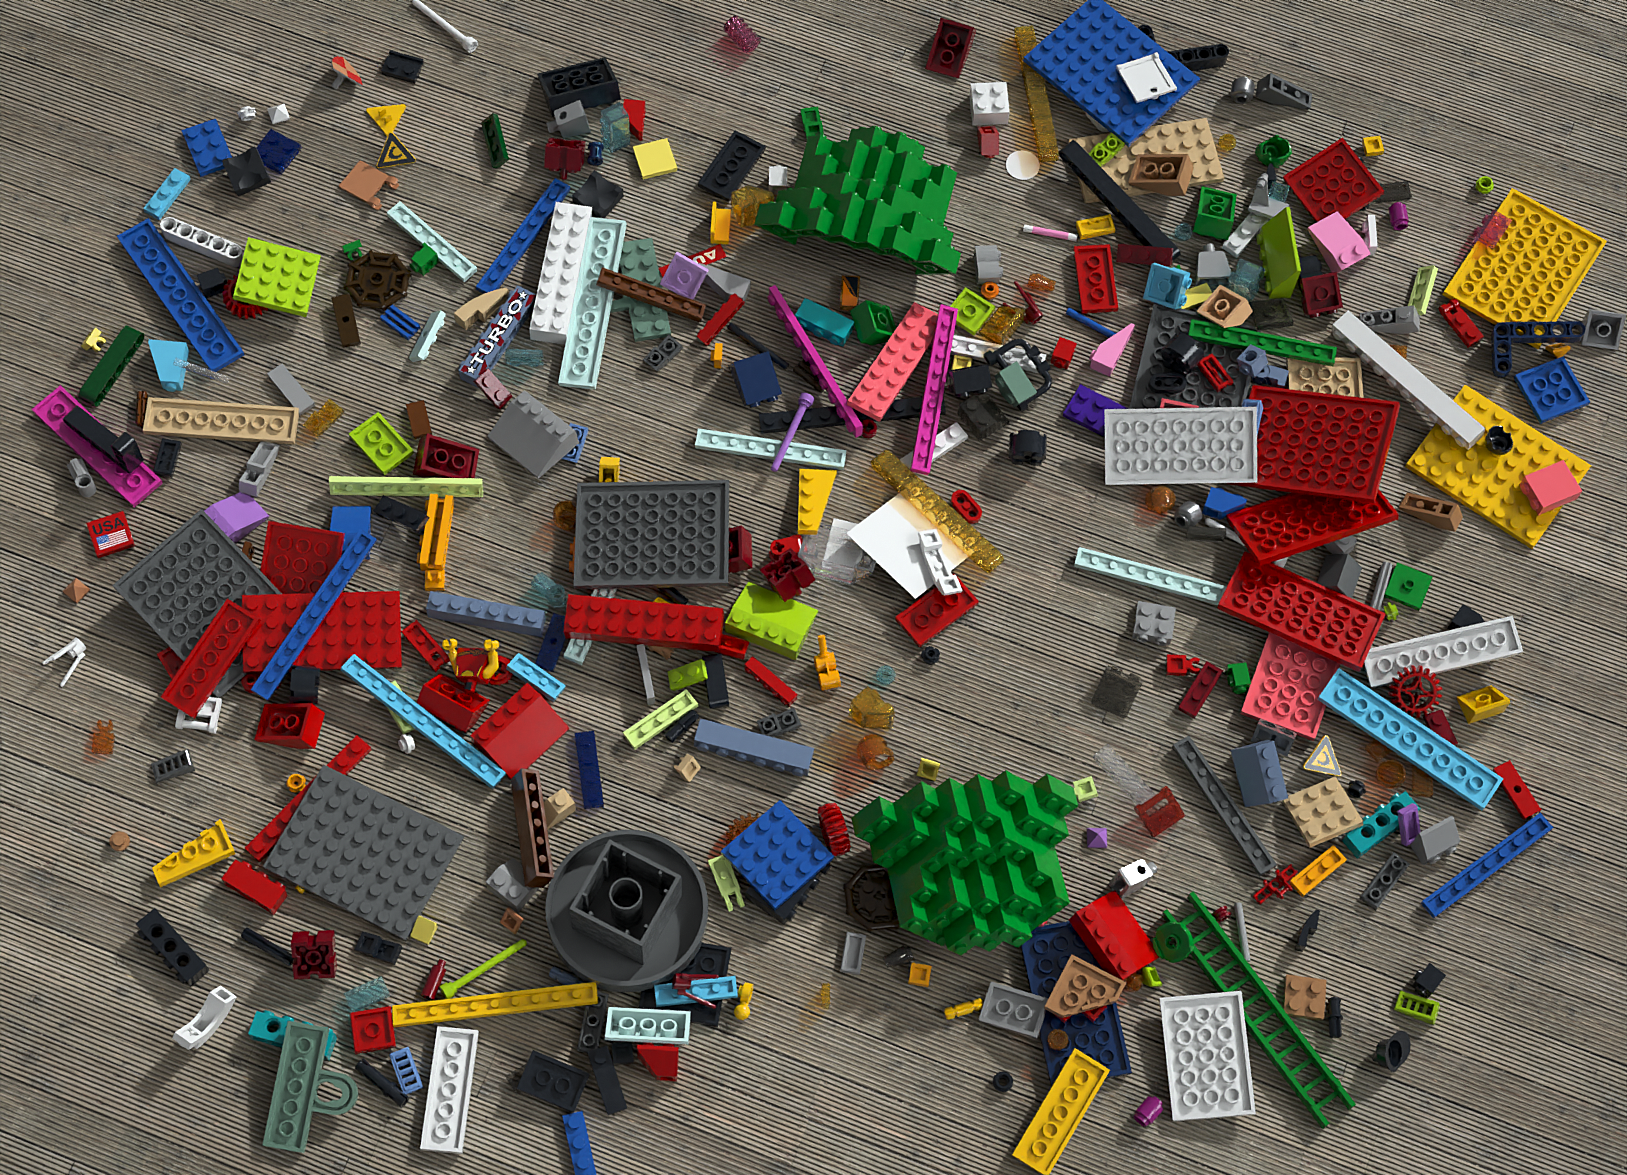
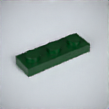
(495, 140)

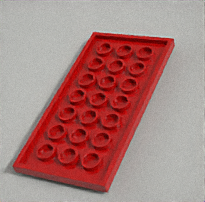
(1304, 522)
(1302, 611)
(356, 624)

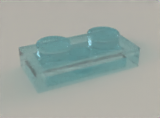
(524, 357)
(367, 994)

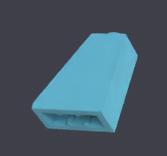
(164, 355)

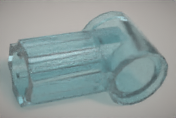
(548, 589)

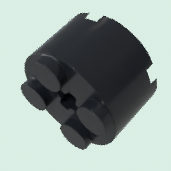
(1181, 354)
(1027, 447)
(303, 684)

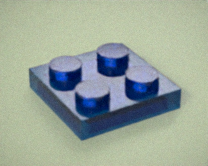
(277, 151)

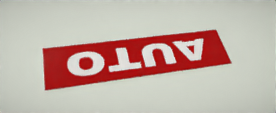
(705, 257)

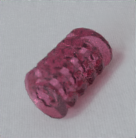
(741, 34)

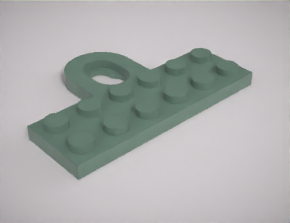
(640, 263)
(297, 1087)

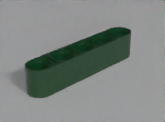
(111, 366)

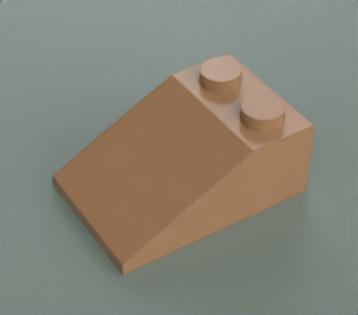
(1162, 173)

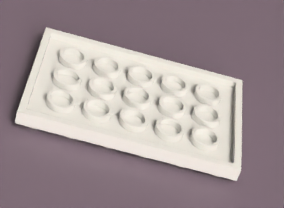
(1207, 1056)

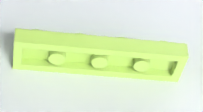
(660, 719)

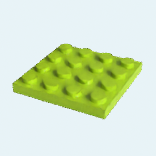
(276, 277)

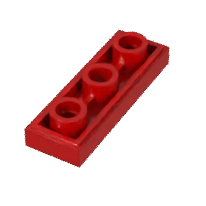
(1523, 800)

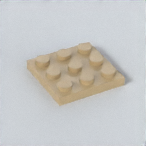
(1322, 812)

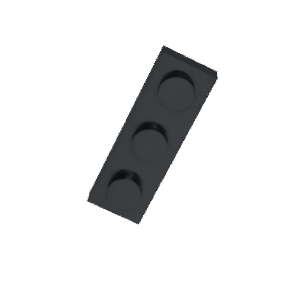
(401, 514)

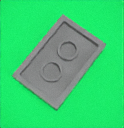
(1013, 1010)

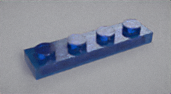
(589, 770)

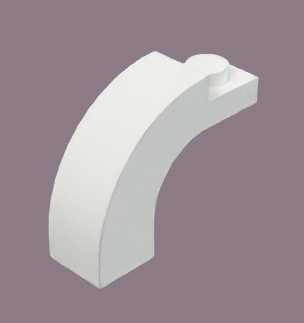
(207, 1020)

